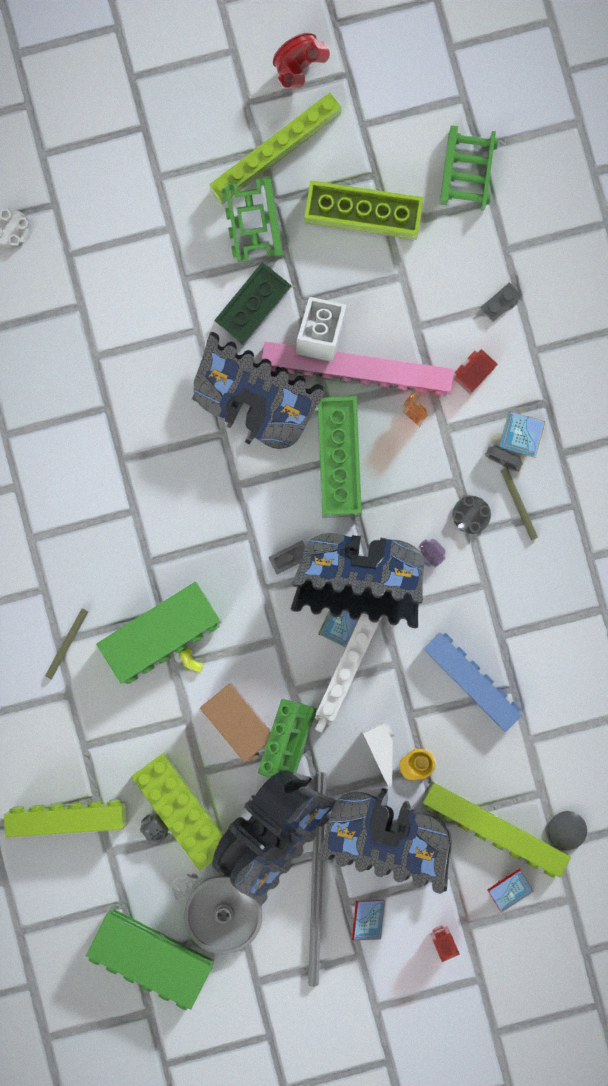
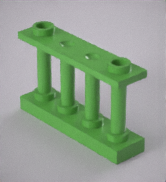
(452, 157)

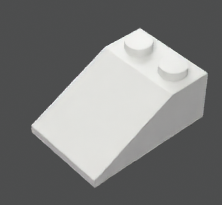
(381, 746)

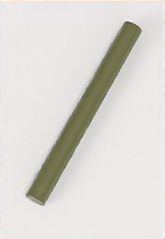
(519, 504)
(66, 644)

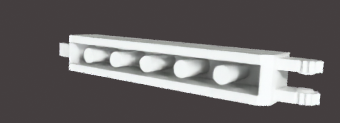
(345, 672)

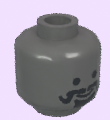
(154, 828)

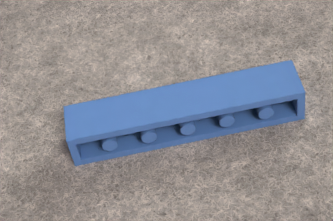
(472, 681)

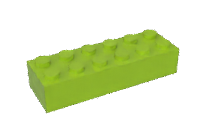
(363, 210)
(179, 809)
(65, 819)

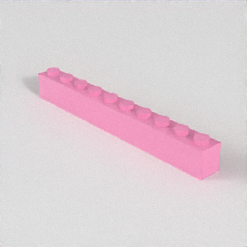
(362, 369)

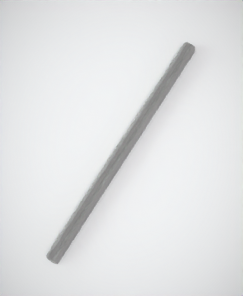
(316, 894)

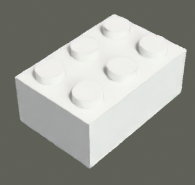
(321, 329)

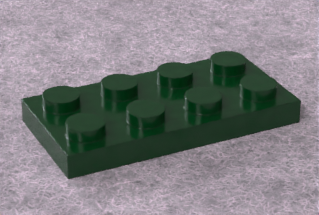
(253, 303)

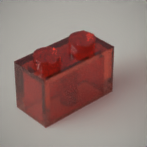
(475, 371)
(444, 943)

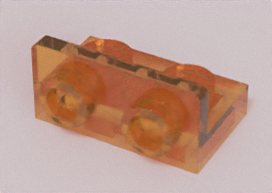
(415, 412)

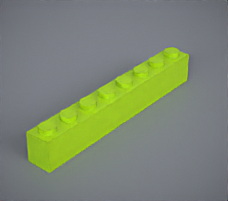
(278, 146)
(495, 829)

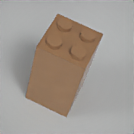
(237, 722)

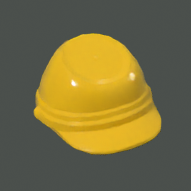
(417, 765)

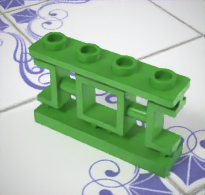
(267, 217)
(287, 738)

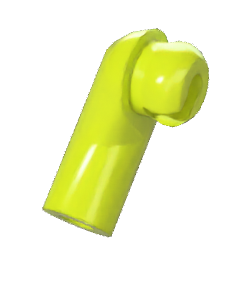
(188, 662)

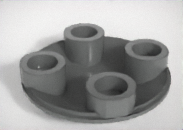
(471, 514)
(567, 830)

